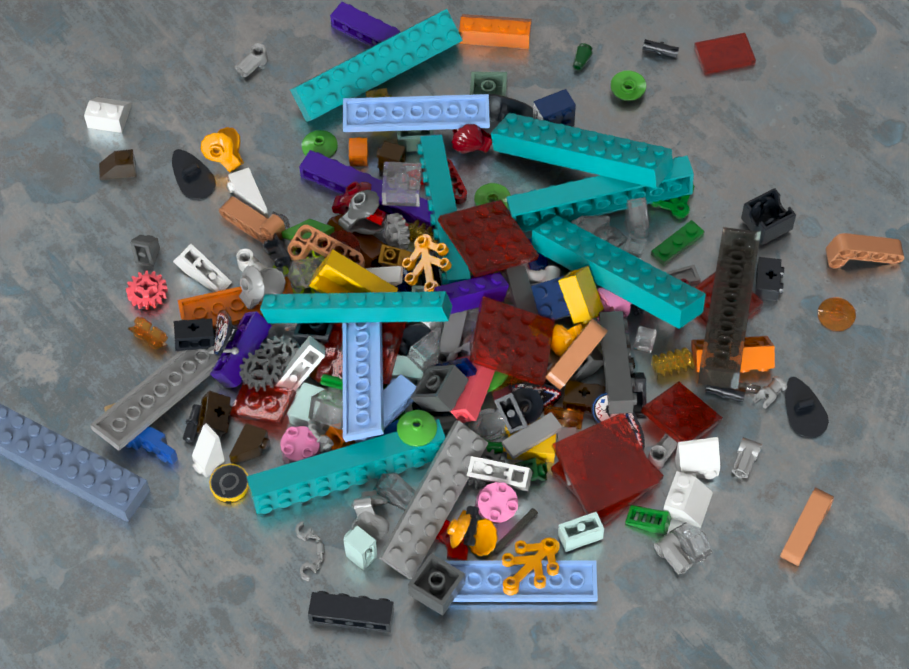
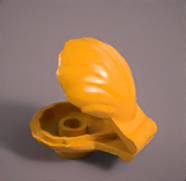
(223, 148)
(563, 338)
(485, 538)

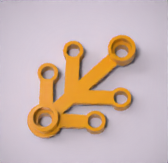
(422, 246)
(546, 548)

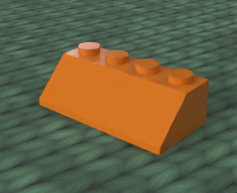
(495, 31)
(757, 354)

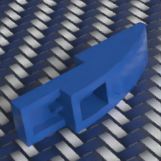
(156, 442)

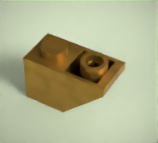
(393, 256)

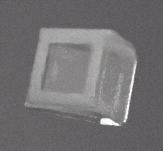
(645, 339)

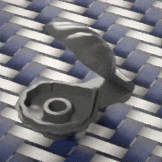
(361, 206)

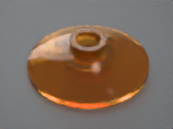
(836, 320)

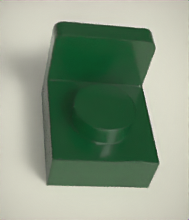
(537, 466)

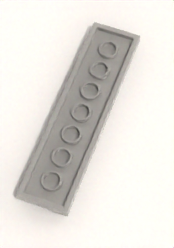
(154, 396)
(432, 500)

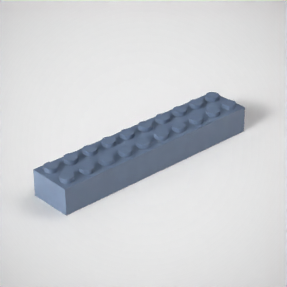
(70, 465)

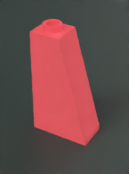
(473, 396)

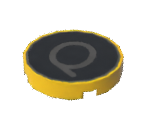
(229, 483)

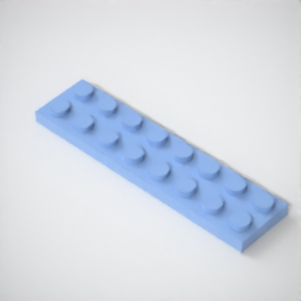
(415, 113)
(362, 380)
(485, 582)

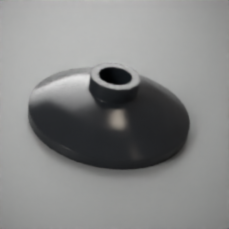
(532, 399)

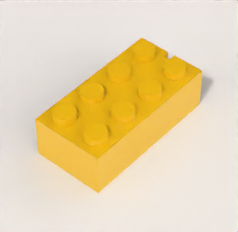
(342, 275)

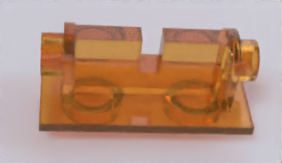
(155, 338)
(567, 418)

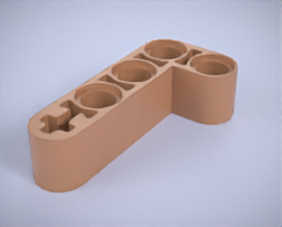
(252, 221)
(313, 244)
(864, 248)
(576, 354)
(807, 526)

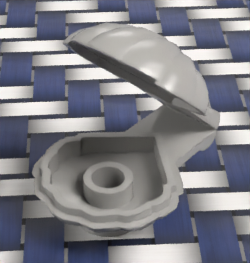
(258, 283)
(366, 518)

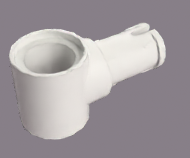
(247, 254)
(549, 273)

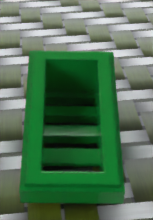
(647, 525)

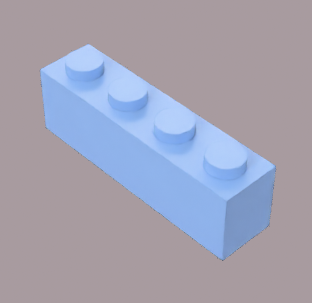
(395, 400)

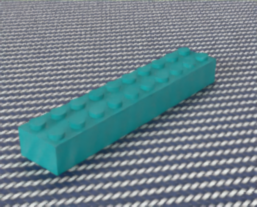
(376, 65)
(582, 150)
(595, 196)
(619, 271)
(338, 470)

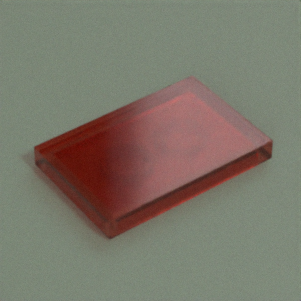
(724, 53)
(261, 405)

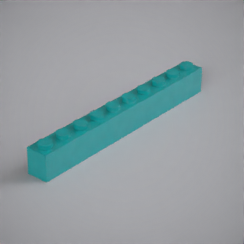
(440, 202)
(357, 307)

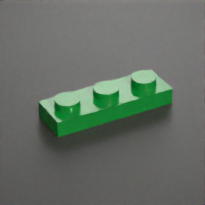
(677, 242)

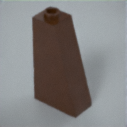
(369, 244)

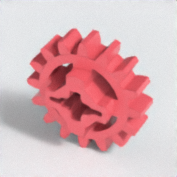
(147, 290)

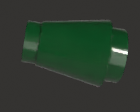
(582, 55)

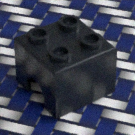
(768, 216)

